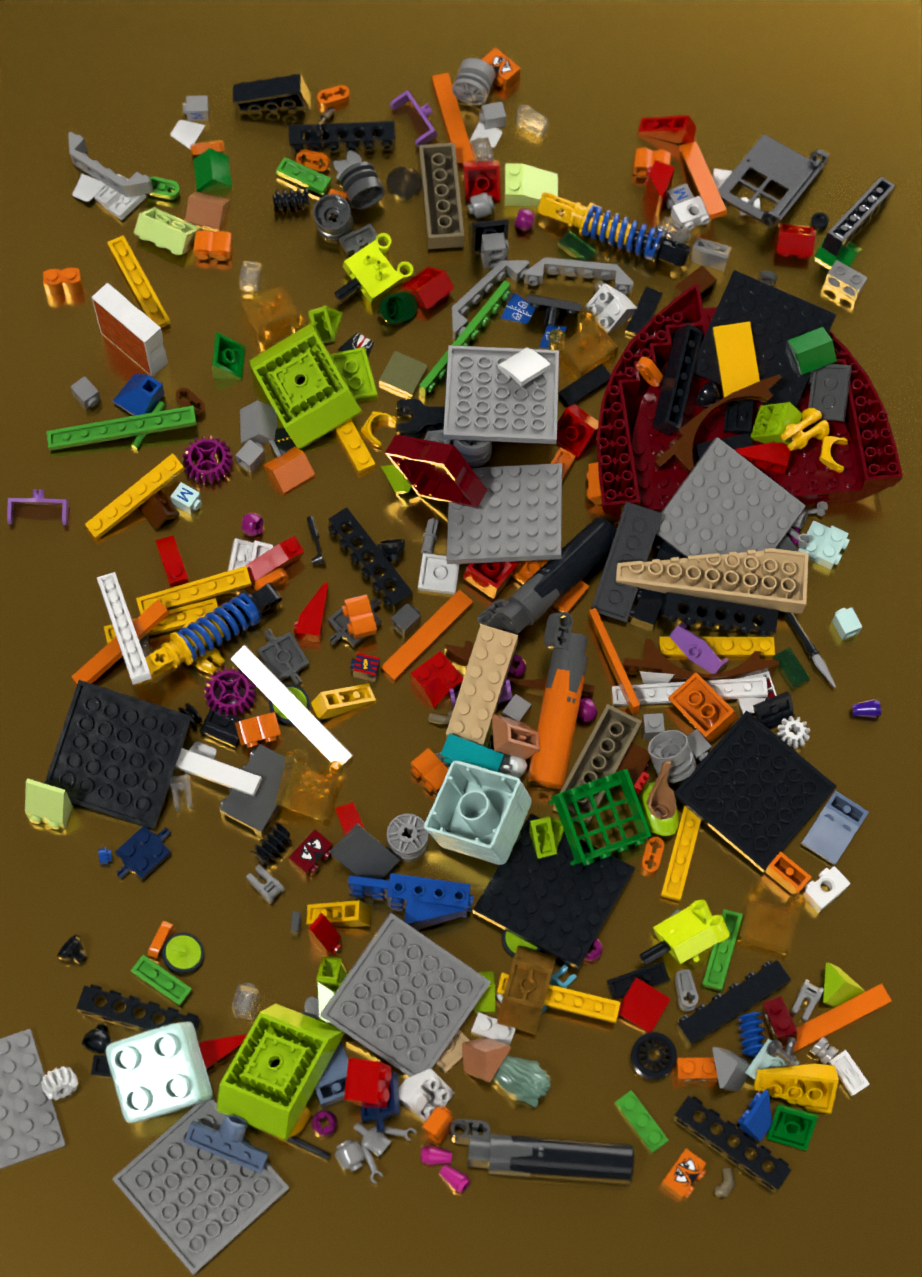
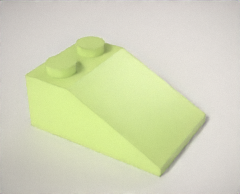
(526, 184)
(47, 804)

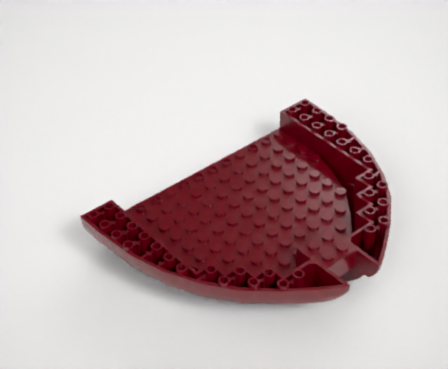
(630, 443)

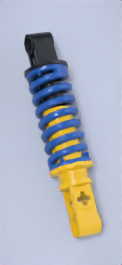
(614, 231)
(212, 629)

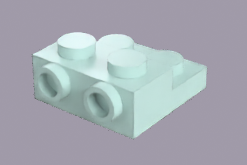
(825, 544)

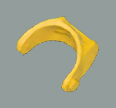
(374, 418)
(826, 457)

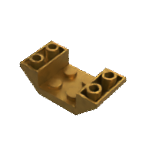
(526, 990)

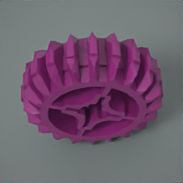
(206, 469)
(220, 680)

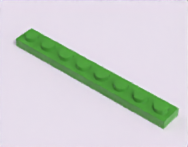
(470, 333)
(121, 428)

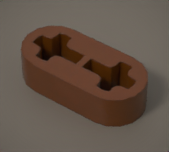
(193, 400)

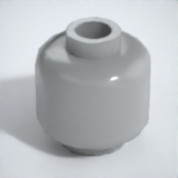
(481, 205)
(349, 1155)

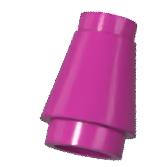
(435, 1155)
(456, 1179)

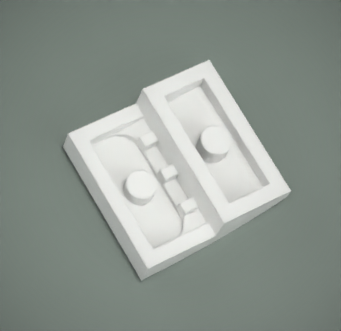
(116, 202)
(524, 366)
(245, 552)

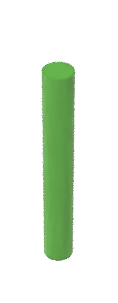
(139, 439)

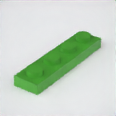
(723, 952)

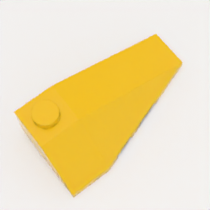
(805, 1085)

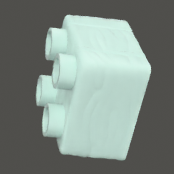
(478, 812)
(158, 1072)

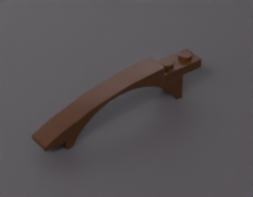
(682, 448)
(655, 662)
(536, 687)

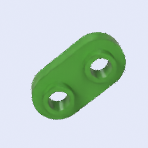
(163, 187)

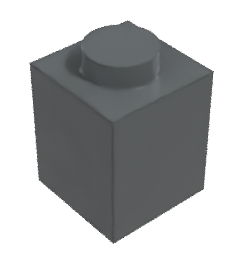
(406, 619)

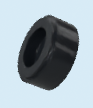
(819, 221)

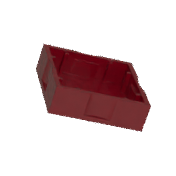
(436, 470)

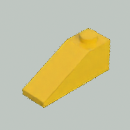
(342, 700)
(341, 913)

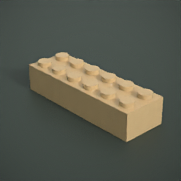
(482, 684)

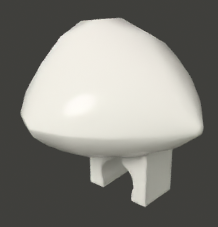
(513, 766)

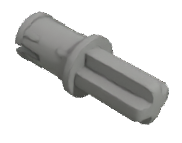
(430, 536)

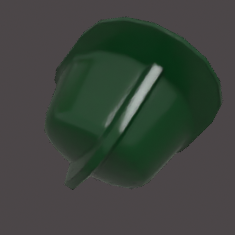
(398, 307)

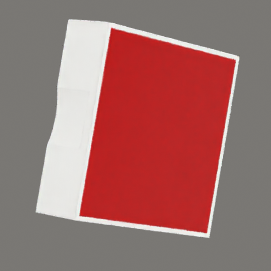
(130, 329)

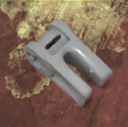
(270, 889)
(686, 988)
(810, 993)

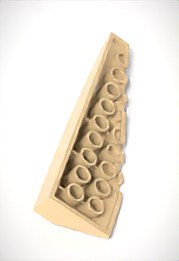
(752, 578)

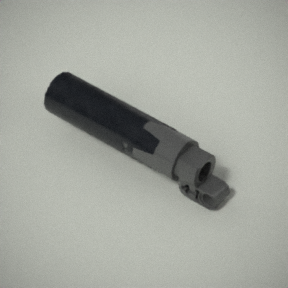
(552, 579)
(545, 1156)

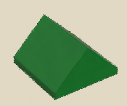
(212, 171)
(846, 256)
(813, 350)
(227, 358)
(791, 1127)

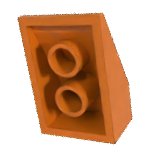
(703, 707)

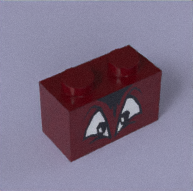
(311, 853)
(779, 1020)

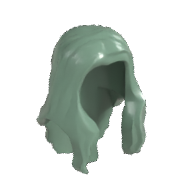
(522, 1079)

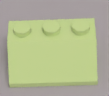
(166, 230)

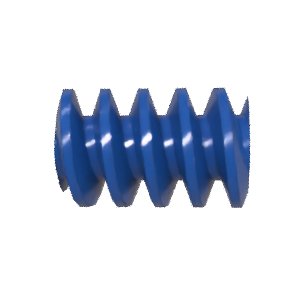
(751, 1033)

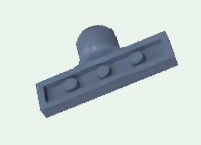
(228, 1142)

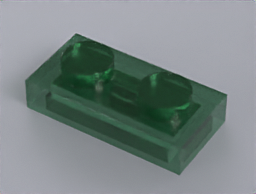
(576, 247)
(791, 668)

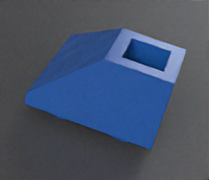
(140, 394)
(758, 1119)

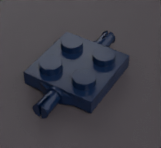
(143, 852)
(381, 1114)

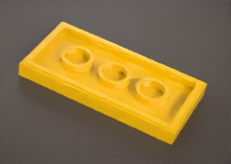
(735, 356)

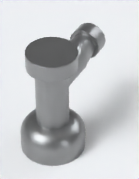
(776, 1049)

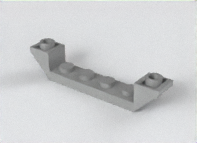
(136, 185)
(514, 269)
(586, 269)

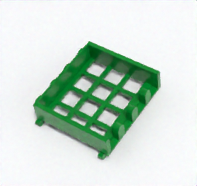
(587, 790)

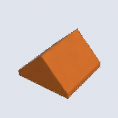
(290, 469)

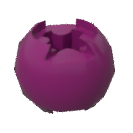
(525, 219)
(252, 524)
(521, 667)
(587, 710)
(596, 953)
(327, 1130)

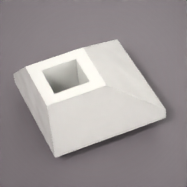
(610, 308)
(423, 1093)

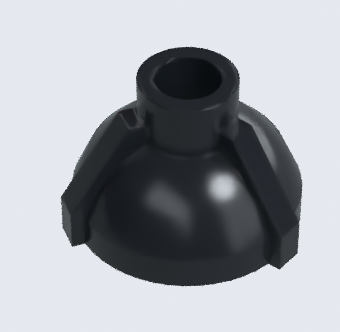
(708, 395)
(392, 548)
(72, 950)
(97, 1039)

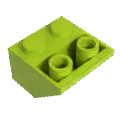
(772, 422)

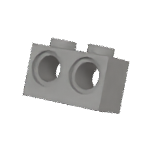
(493, 249)
(845, 280)

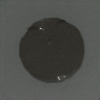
(404, 183)

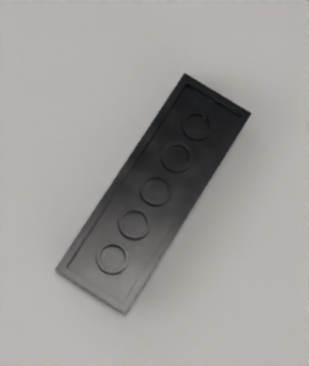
(630, 544)

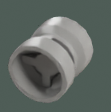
(824, 1050)

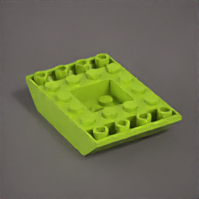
(318, 403)
(277, 1096)

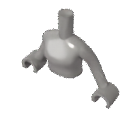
(800, 521)
(377, 1143)

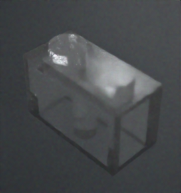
(246, 1001)

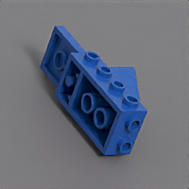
(424, 899)

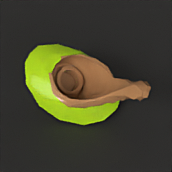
(660, 804)

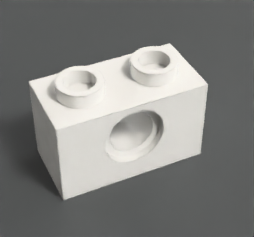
(682, 213)
(817, 897)

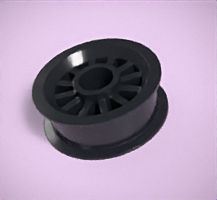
(671, 1055)

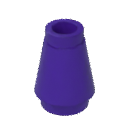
(867, 709)

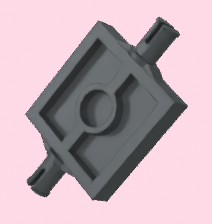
(340, 623)
(283, 656)

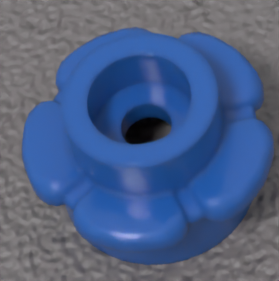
(104, 856)

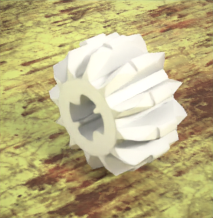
(797, 727)
(59, 1083)

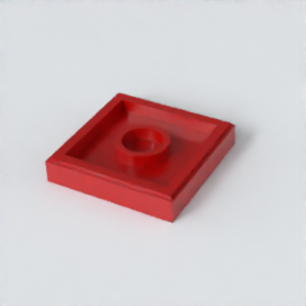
(643, 1005)

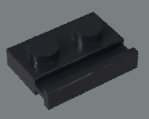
(738, 416)
(774, 709)
(221, 727)

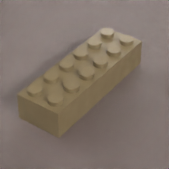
(441, 196)
(601, 755)

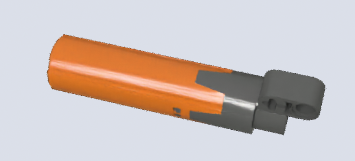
(559, 702)

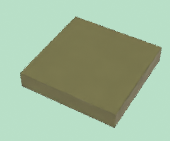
(403, 374)

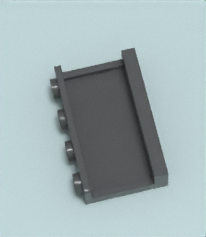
(261, 809)

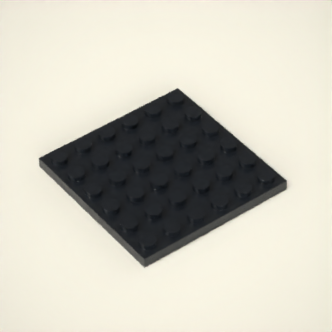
(773, 321)
(118, 753)
(754, 791)
(551, 900)

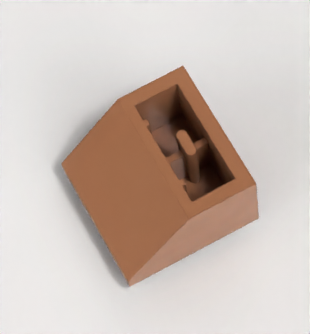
(514, 737)

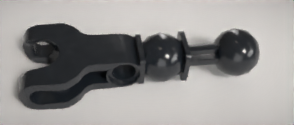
(423, 418)

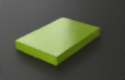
(356, 373)

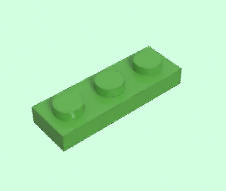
(303, 176)
(161, 980)
(641, 1121)

